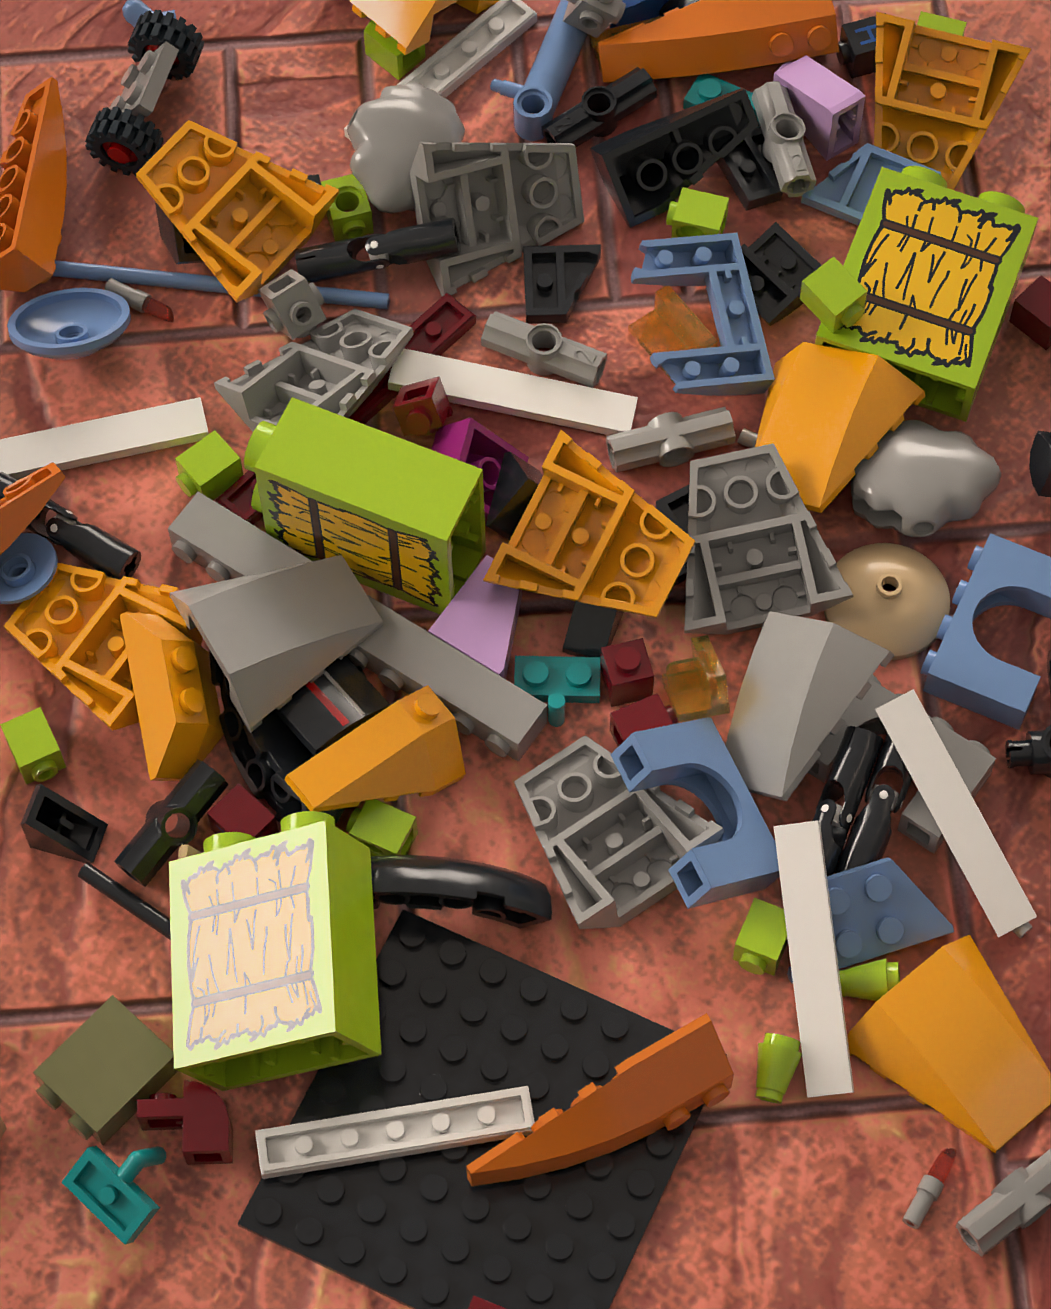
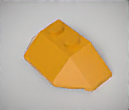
(172, 695)

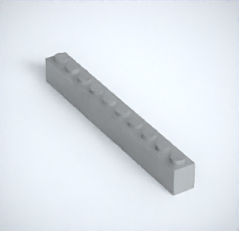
(397, 652)

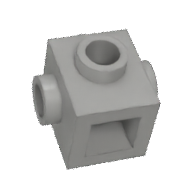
(593, 15)
(292, 305)

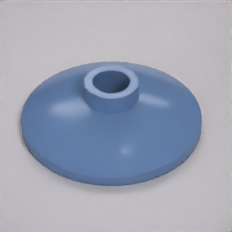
(26, 568)

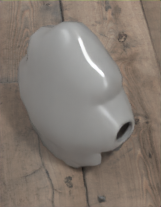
(388, 136)
(922, 480)

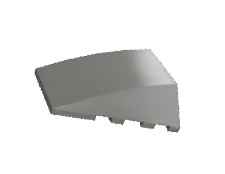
(499, 199)
(328, 371)
(753, 546)
(279, 629)
(794, 697)
(603, 841)

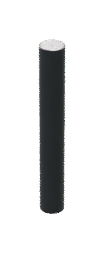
(126, 899)

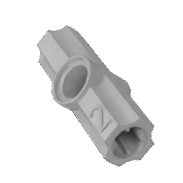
(783, 139)
(564, 359)
(670, 439)
(1013, 1204)

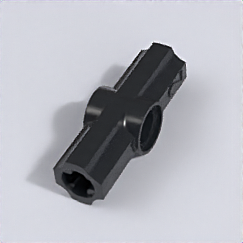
(616, 101)
(190, 802)

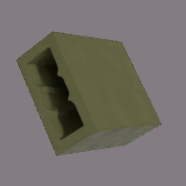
(105, 1071)

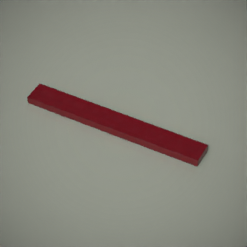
(433, 334)

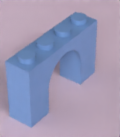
(961, 668)
(698, 761)

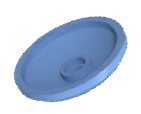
(69, 323)

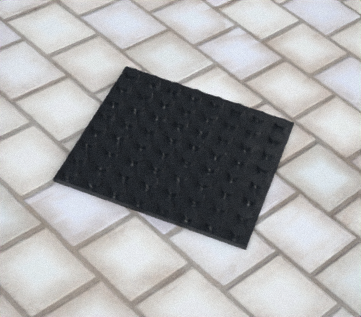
(412, 1224)

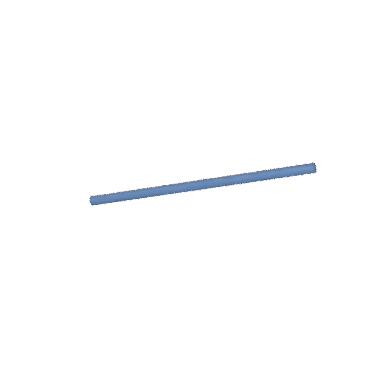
(202, 283)

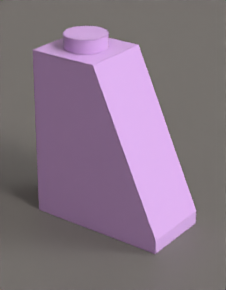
(824, 103)
(481, 620)

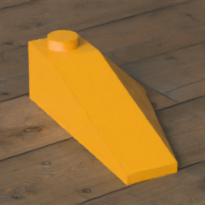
(393, 754)

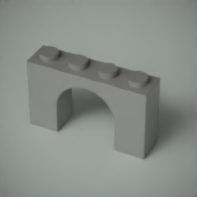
(970, 758)

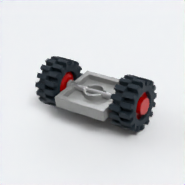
(164, 50)

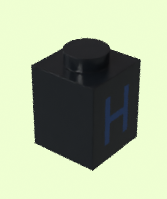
(858, 47)

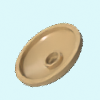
(895, 620)

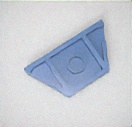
(851, 183)
(879, 912)

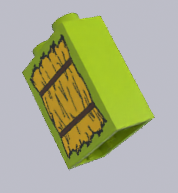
(935, 282)
(388, 506)
(273, 954)

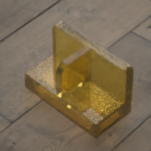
(697, 684)

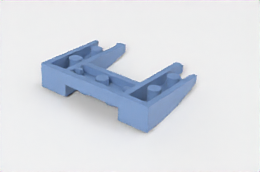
(718, 263)

